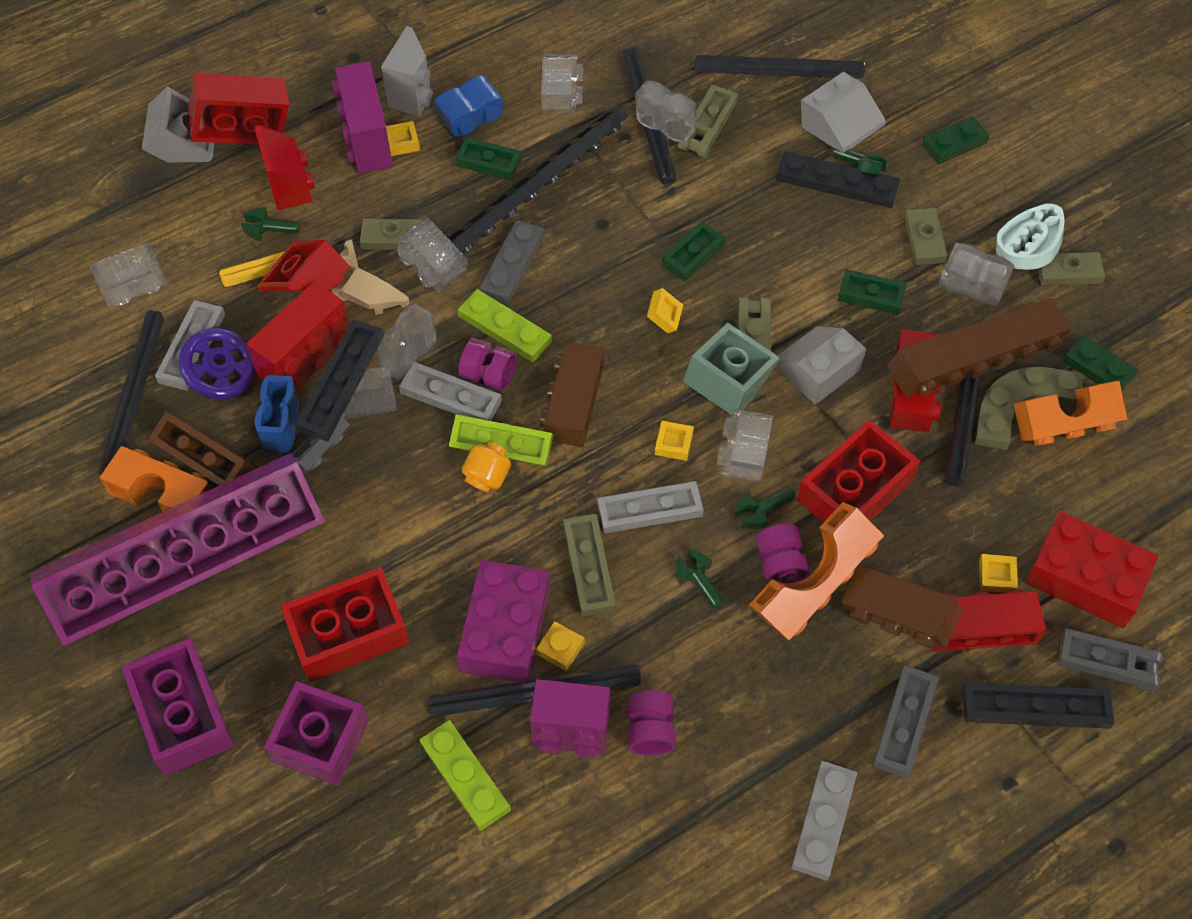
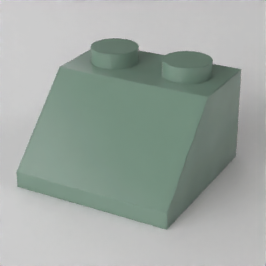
(730, 369)

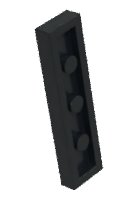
(837, 179)
(340, 380)
(1037, 705)

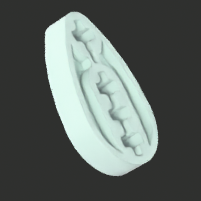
(1045, 236)

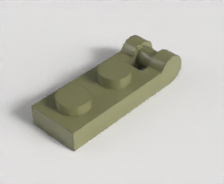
(710, 120)
(756, 328)

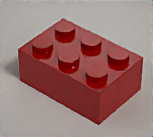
(231, 105)
(300, 336)
(862, 472)
(1092, 569)
(345, 624)

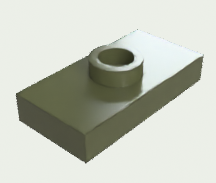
(384, 233)
(925, 236)
(1073, 269)

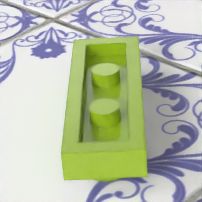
(505, 325)
(520, 442)
(465, 775)

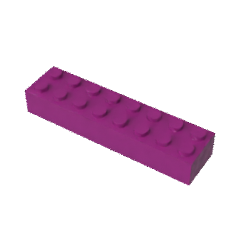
(175, 549)

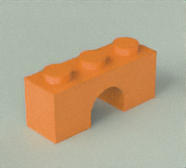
(1096, 407)
(136, 473)

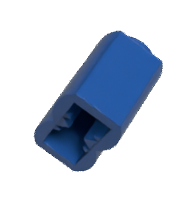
(469, 106)
(277, 414)

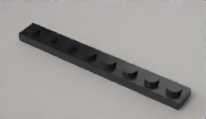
(543, 174)

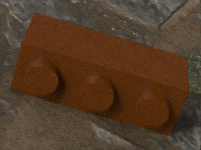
(573, 394)
(199, 449)
(901, 607)

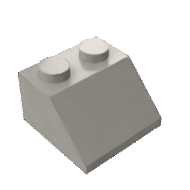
(407, 75)
(841, 113)
(168, 130)
(821, 361)

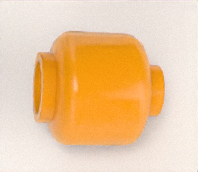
(486, 467)

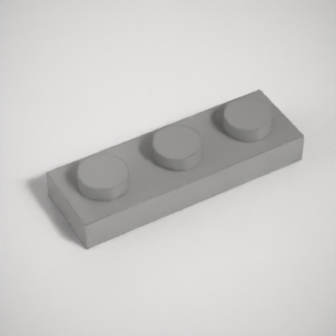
(199, 317)
(449, 393)
(650, 507)
(824, 821)

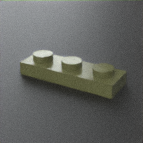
(589, 565)

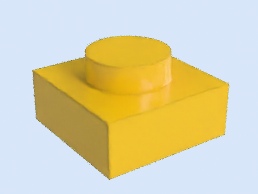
(402, 138)
(665, 310)
(674, 440)
(998, 573)
(560, 646)

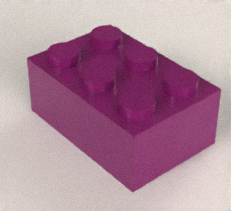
(363, 117)
(504, 622)
(177, 707)

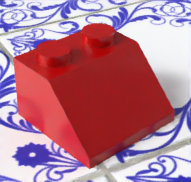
(285, 168)
(303, 265)

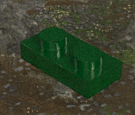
(955, 140)
(488, 158)
(693, 251)
(872, 291)
(1099, 363)

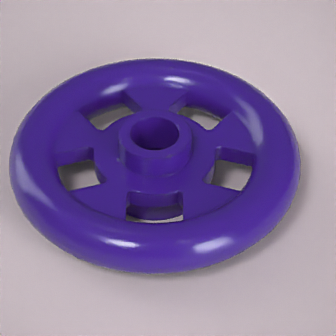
(193, 372)

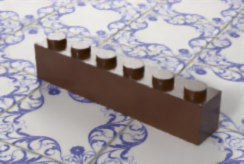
(978, 348)

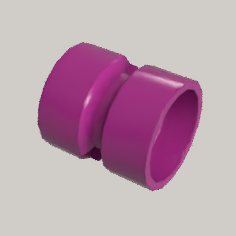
(487, 364)
(781, 554)
(651, 726)

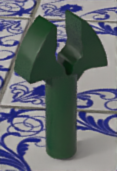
(866, 163)
(265, 224)
(761, 507)
(699, 577)

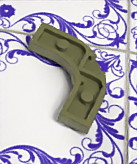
(997, 406)

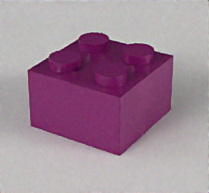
(570, 718)
(316, 733)

